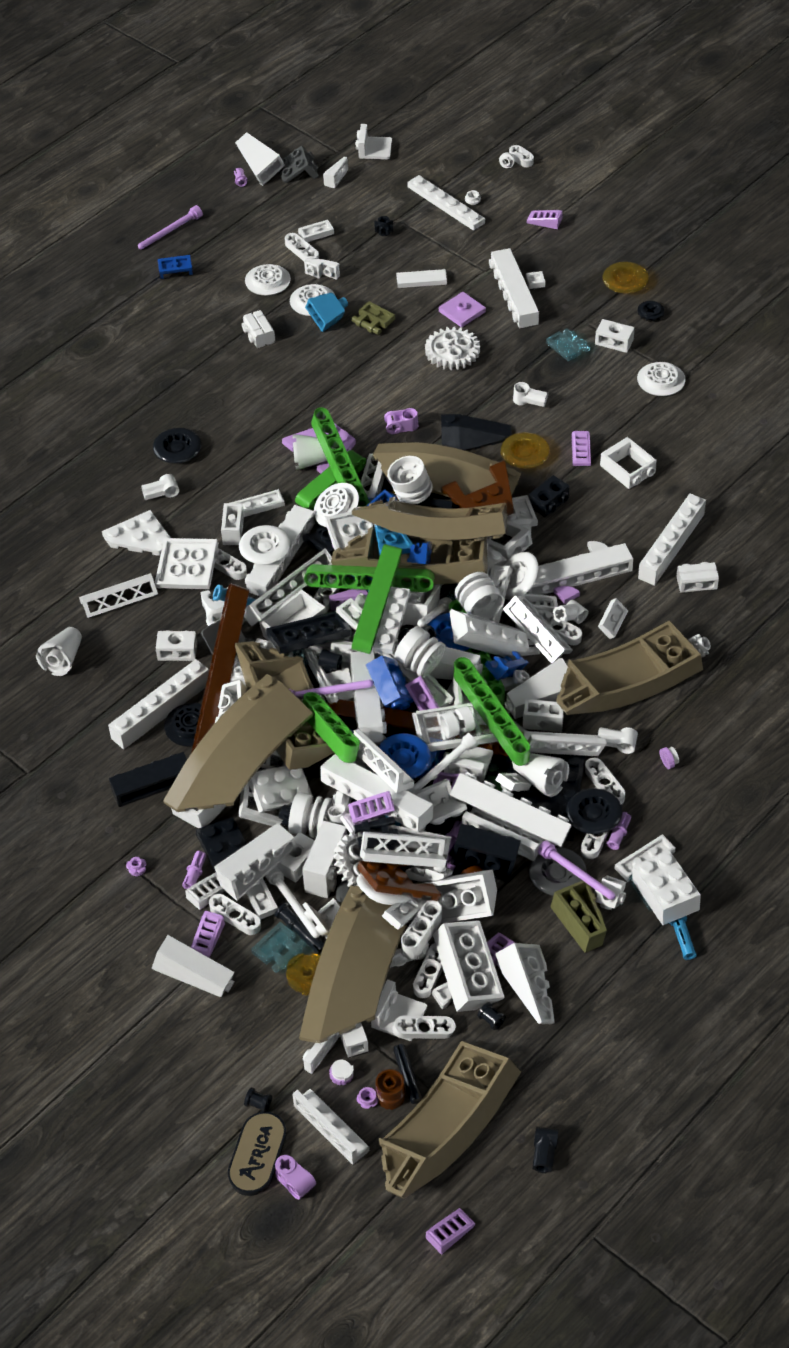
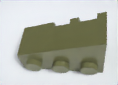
(580, 915)

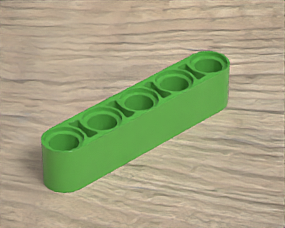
(308, 495)
(331, 728)

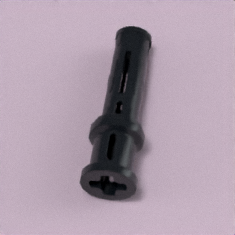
(295, 924)

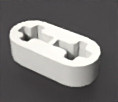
(522, 156)

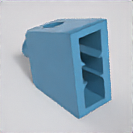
(326, 310)

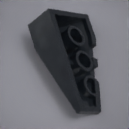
(471, 432)

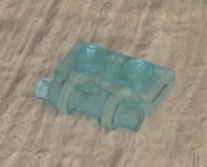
(565, 347)
(274, 942)

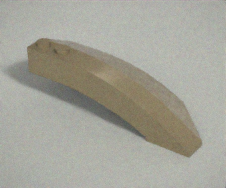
(445, 465)
(437, 522)
(449, 558)
(629, 672)
(305, 744)
(237, 746)
(350, 968)
(446, 1118)

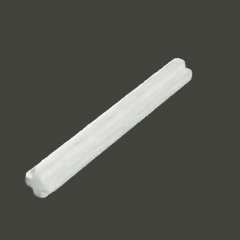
(320, 676)

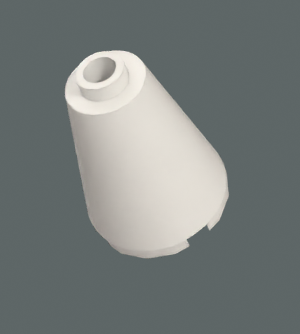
(307, 451)
(59, 651)
(545, 773)

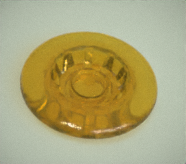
(625, 277)
(525, 450)

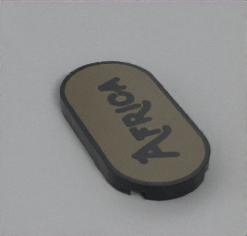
(256, 1153)

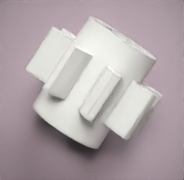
(701, 644)

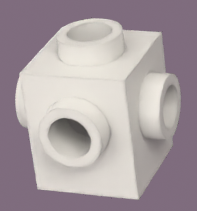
(617, 887)

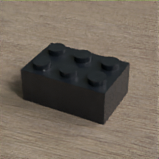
(486, 850)

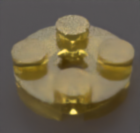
(295, 972)

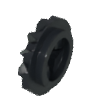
(651, 306)

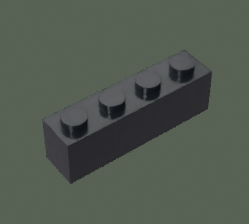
(146, 780)

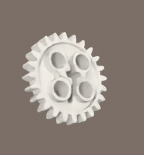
(452, 348)
(348, 858)

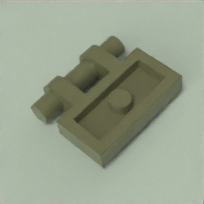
(375, 314)

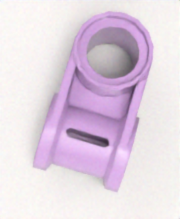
(403, 421)
(296, 1179)

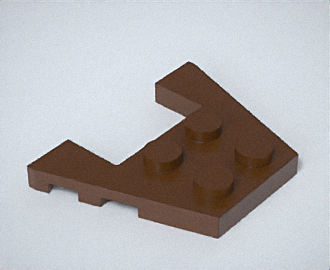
(492, 494)
(392, 880)

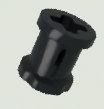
(491, 1016)
(258, 1100)

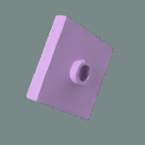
(462, 309)

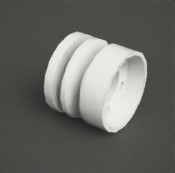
(410, 479)
(479, 595)
(420, 651)
(308, 815)

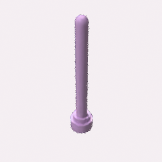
(194, 213)
(335, 688)
(548, 850)

